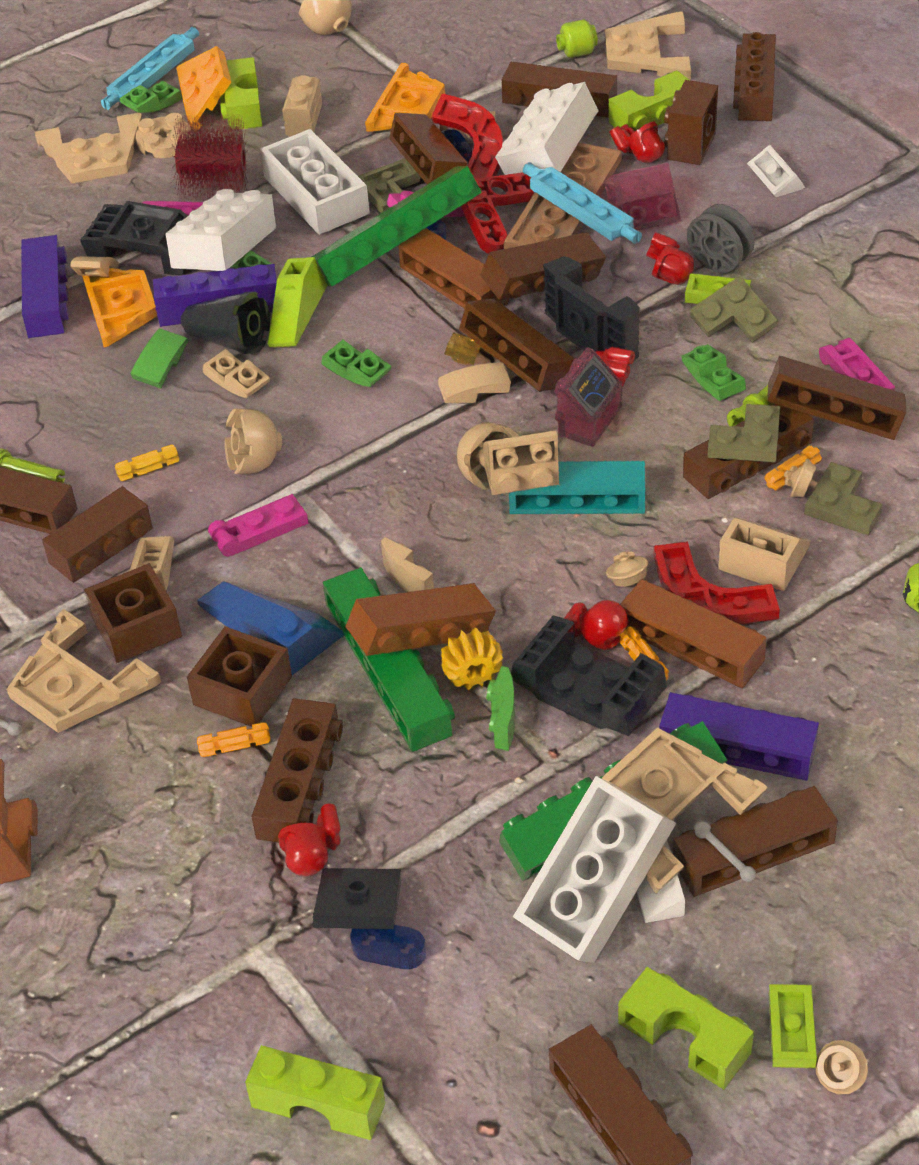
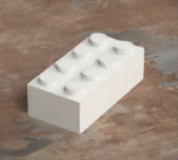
(548, 129)
(315, 181)
(221, 230)
(594, 870)

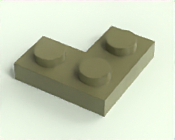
(388, 180)
(737, 303)
(752, 442)
(836, 503)

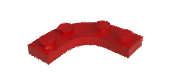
(479, 125)
(739, 605)

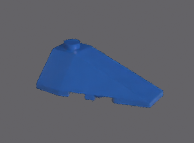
(272, 620)

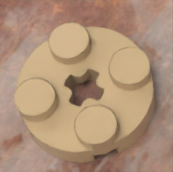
(151, 132)

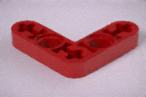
(517, 191)

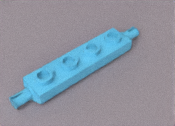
(152, 66)
(581, 203)

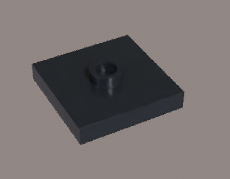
(357, 898)

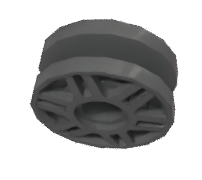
(720, 238)

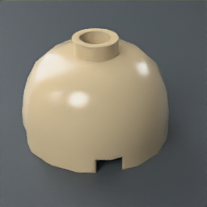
(325, 15)
(252, 441)
(471, 451)

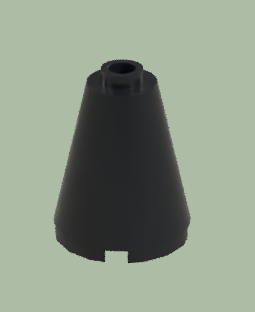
(230, 321)

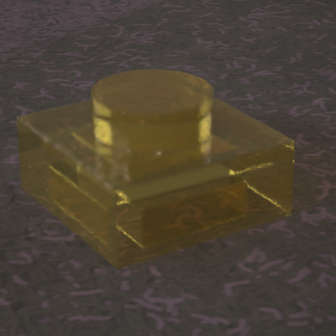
(462, 349)

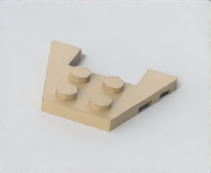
(637, 46)
(93, 157)
(67, 691)
(669, 778)

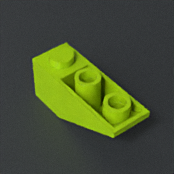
(295, 300)

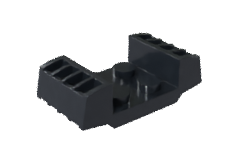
(132, 228)
(582, 316)
(587, 681)

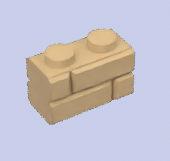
(302, 105)

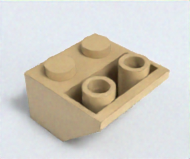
(522, 462)
(761, 553)

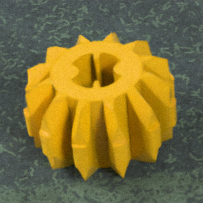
(471, 658)

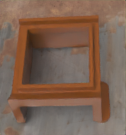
(17, 826)

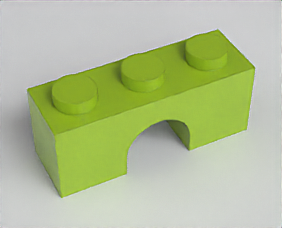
(242, 95)
(639, 110)
(659, 1004)
(343, 1095)

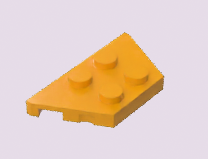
(203, 82)
(405, 95)
(120, 303)

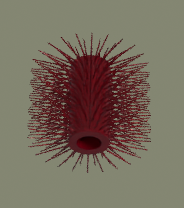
(210, 158)

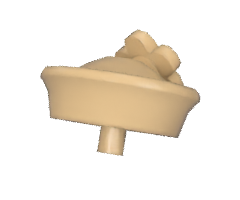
(800, 478)
(627, 569)
(841, 1067)

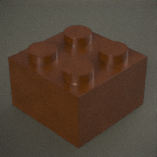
(691, 122)
(133, 613)
(239, 676)

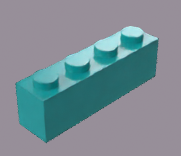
(587, 489)

